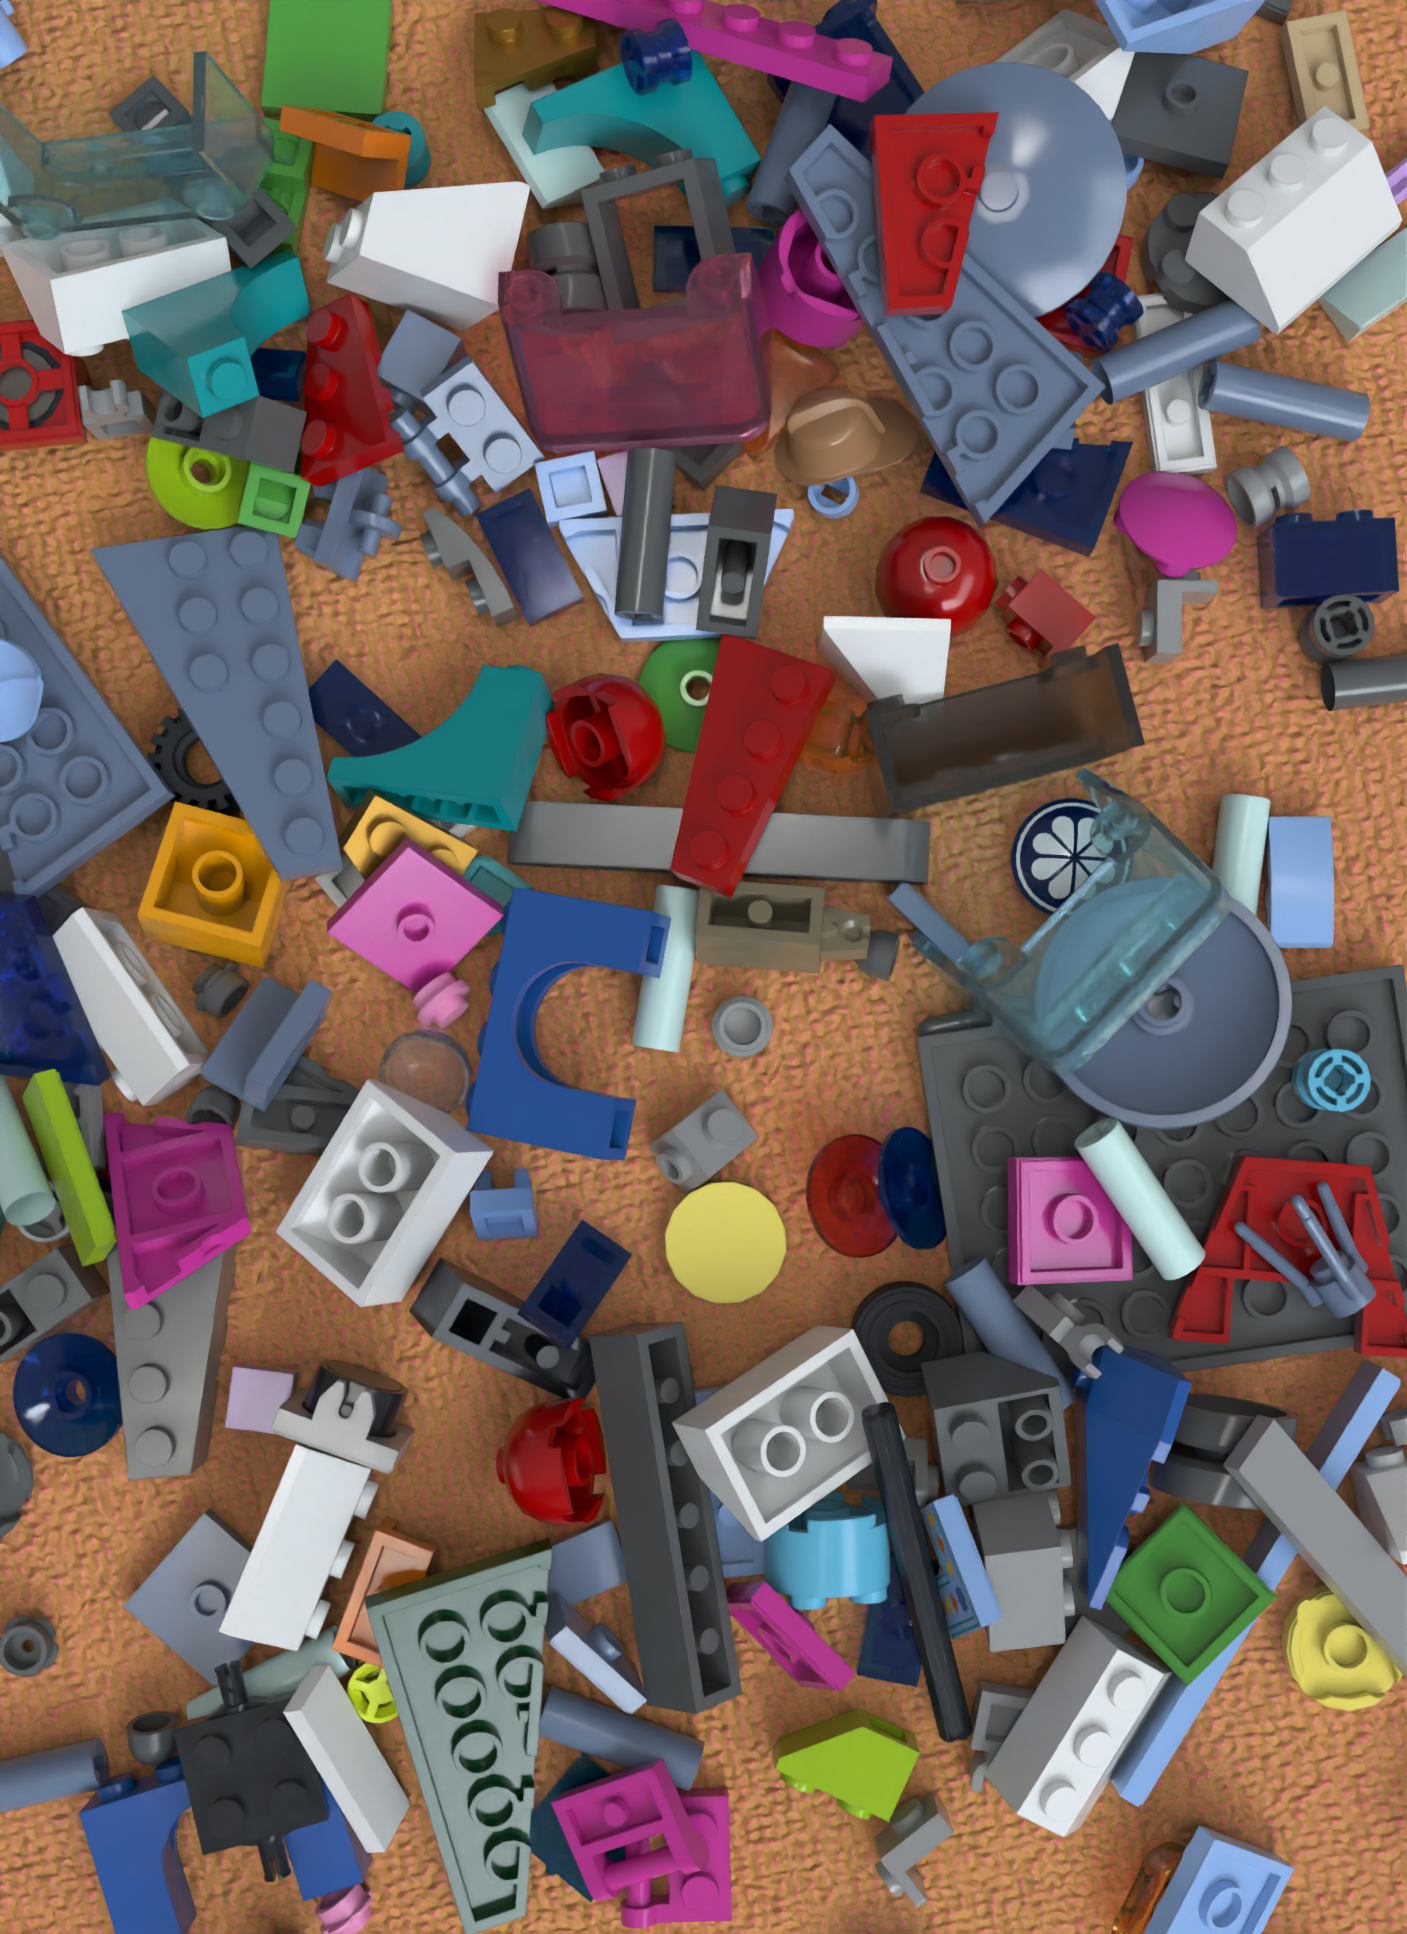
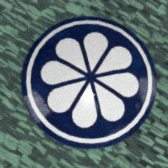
(1054, 852)

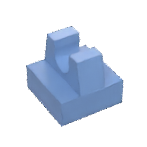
(504, 1211)

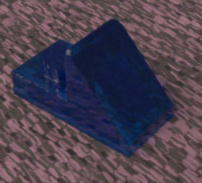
(574, 1284)

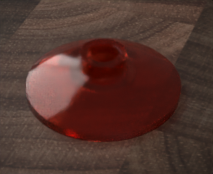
(853, 1225)

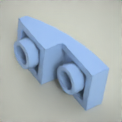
(1300, 881)

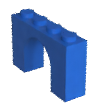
(513, 1087)
(138, 1861)

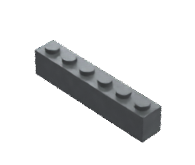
(664, 1519)

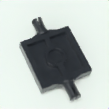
(249, 1774)

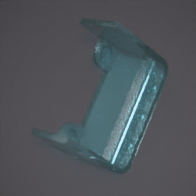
(142, 174)
(1101, 946)

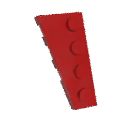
(746, 750)

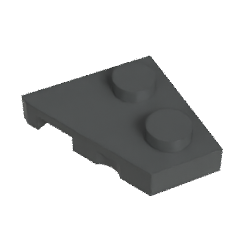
(300, 1114)

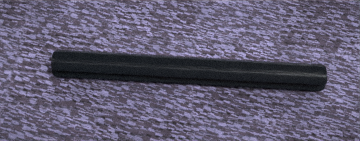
(916, 1571)

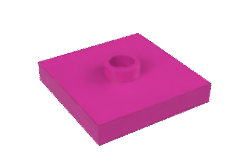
(414, 917)
(1063, 1224)
(787, 1636)

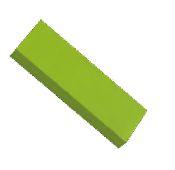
(69, 1167)

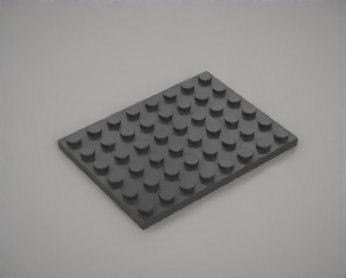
(1000, 1103)

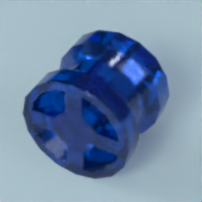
(656, 56)
(1103, 311)

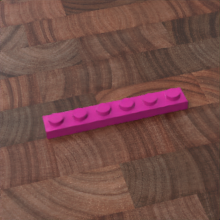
(743, 37)

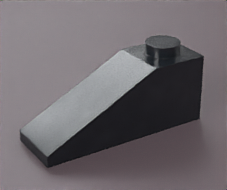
(485, 1324)

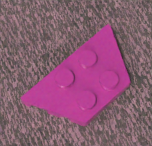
(173, 1199)

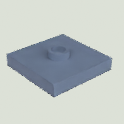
(191, 1594)

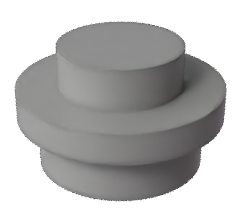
(742, 1026)

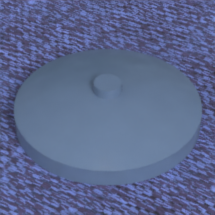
(1048, 182)
(1199, 1036)

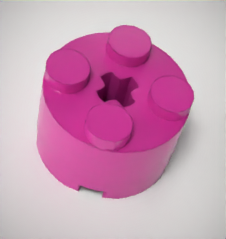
(804, 289)

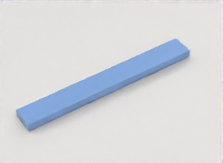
(1269, 1558)

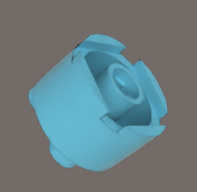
(831, 1554)

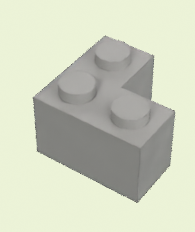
(1025, 1568)

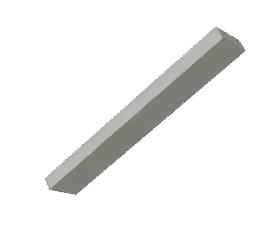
(1324, 1533)

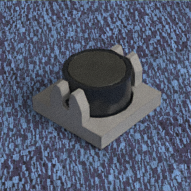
(349, 1415)

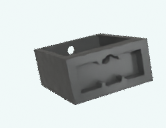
(705, 205)

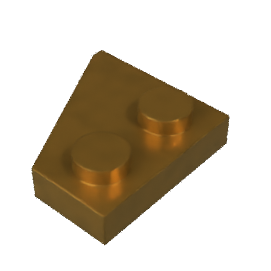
(530, 48)

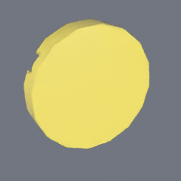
(725, 1242)
(1334, 1654)

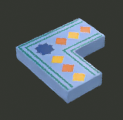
(963, 1584)

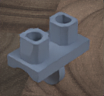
(352, 523)

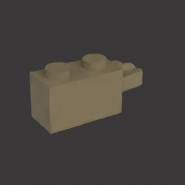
(777, 928)

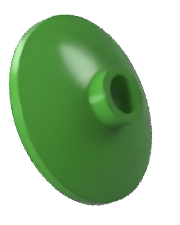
(666, 680)

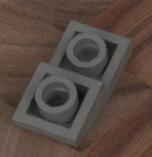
(453, 548)

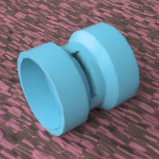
(1316, 1079)

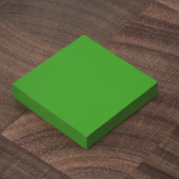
(328, 56)
(1187, 1593)

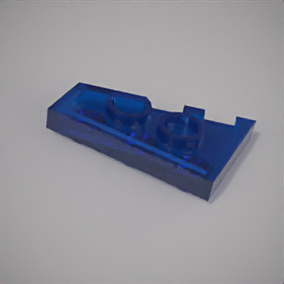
(1058, 500)
(39, 1007)

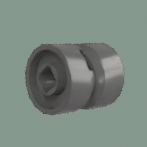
(569, 257)

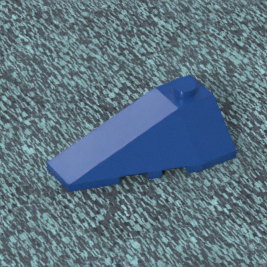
(1119, 1429)

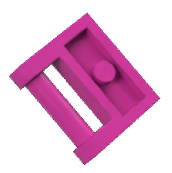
(624, 1811)
(692, 1896)

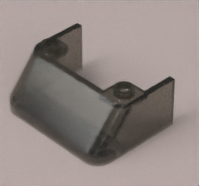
(999, 732)

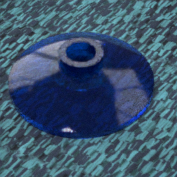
(910, 1188)
(48, 1398)

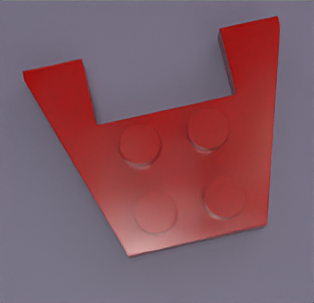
(1261, 1198)

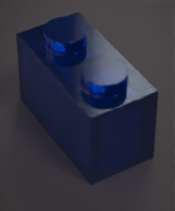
(1314, 560)

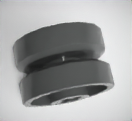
(1206, 1438)

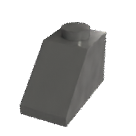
(735, 561)

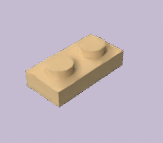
(1324, 68)

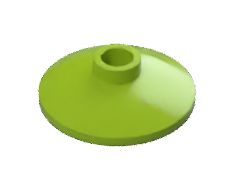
(186, 499)

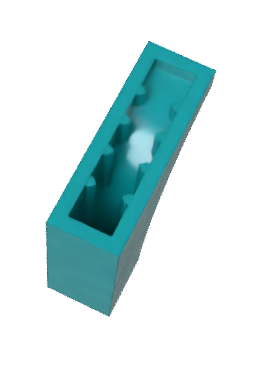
(611, 116)
(204, 334)
(471, 765)

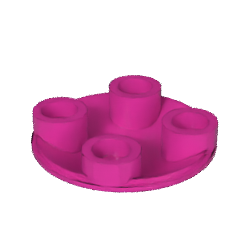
(1176, 521)

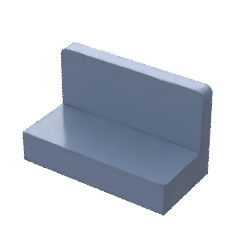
(266, 1040)

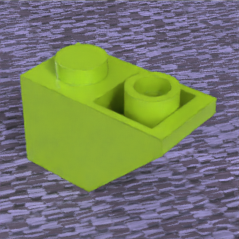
(851, 1758)

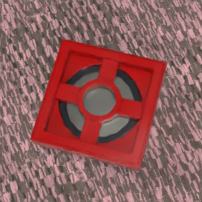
(38, 391)

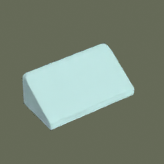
(553, 174)
(1369, 289)

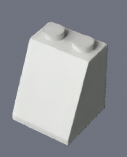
(430, 249)

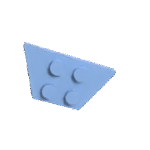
(596, 551)

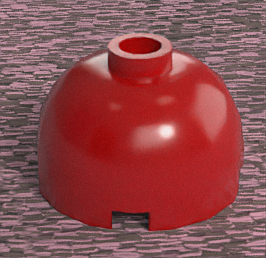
(937, 572)
(606, 734)
(554, 1461)

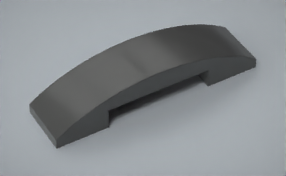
(250, 232)

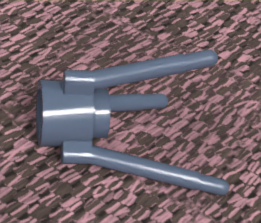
(1337, 1275)

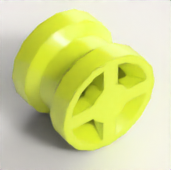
(371, 1695)

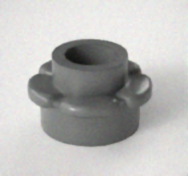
(219, 989)
(28, 1662)

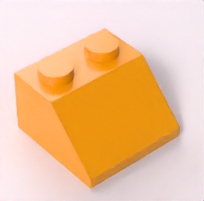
(212, 888)

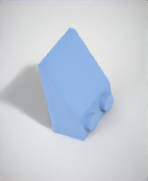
(1175, 24)

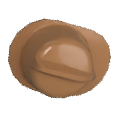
(842, 436)

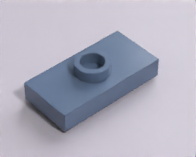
(927, 922)
(594, 1653)

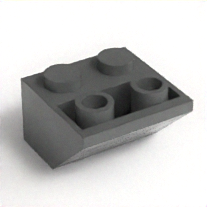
(995, 1427)

